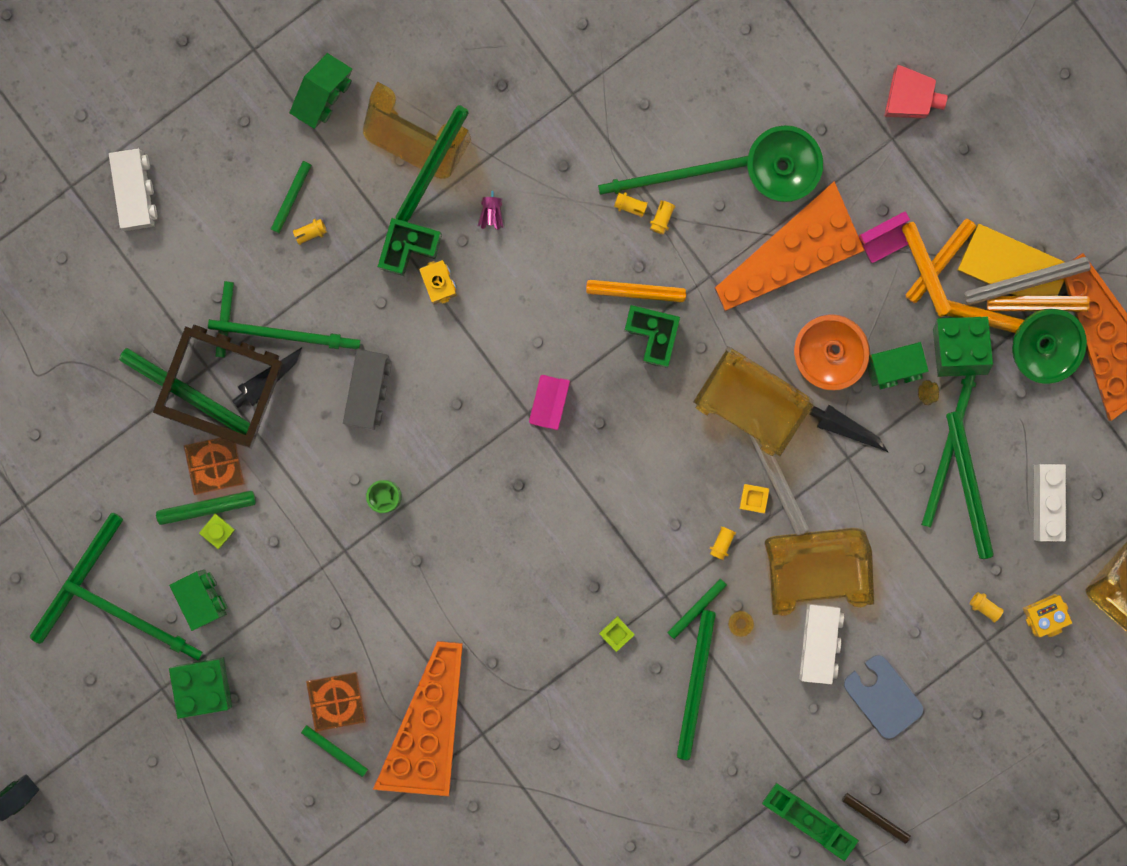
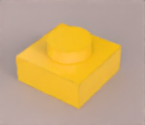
(754, 498)

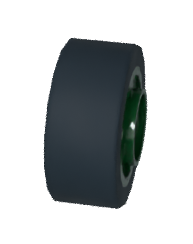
(16, 796)

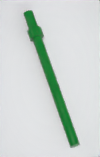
(334, 341)
(177, 643)

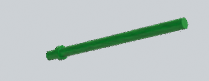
(617, 186)
(968, 383)

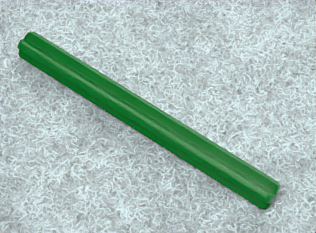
(432, 163)
(185, 392)
(969, 484)
(77, 576)
(696, 685)

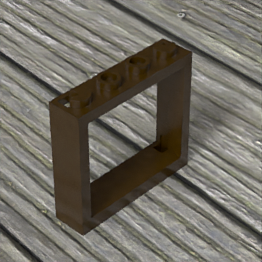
(244, 350)

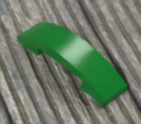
(810, 821)

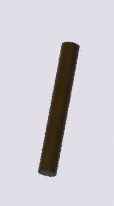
(876, 818)

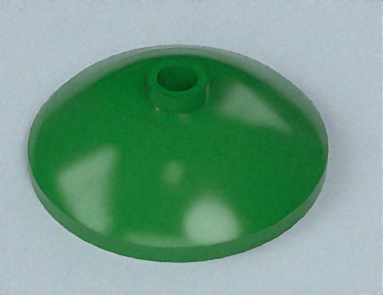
(795, 149)
(1061, 352)

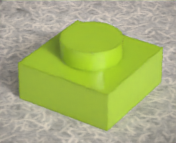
(217, 531)
(616, 633)

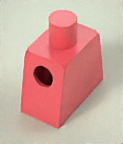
(912, 95)

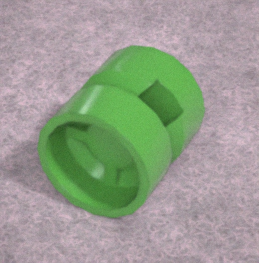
(383, 496)

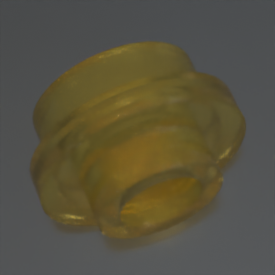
(928, 392)
(749, 623)

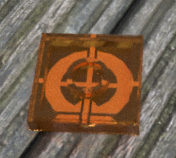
(213, 465)
(336, 701)

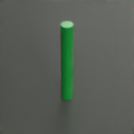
(291, 197)
(225, 312)
(700, 605)
(334, 751)

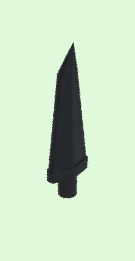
(253, 388)
(838, 423)

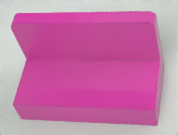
(885, 238)
(549, 402)

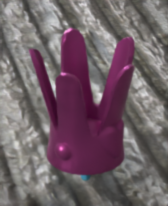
(491, 212)

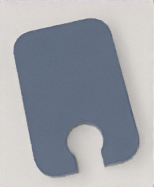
(886, 703)

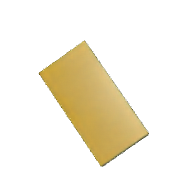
(997, 257)

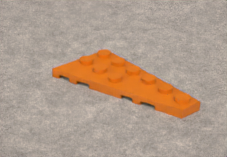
(806, 244)
(1106, 337)
(425, 741)

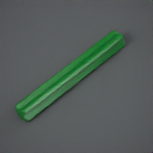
(205, 507)

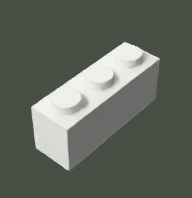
(132, 189)
(1050, 502)
(821, 644)

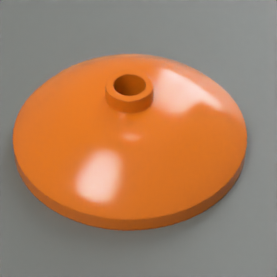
(818, 360)

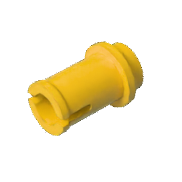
(630, 204)
(662, 217)
(311, 231)
(722, 543)
(986, 607)

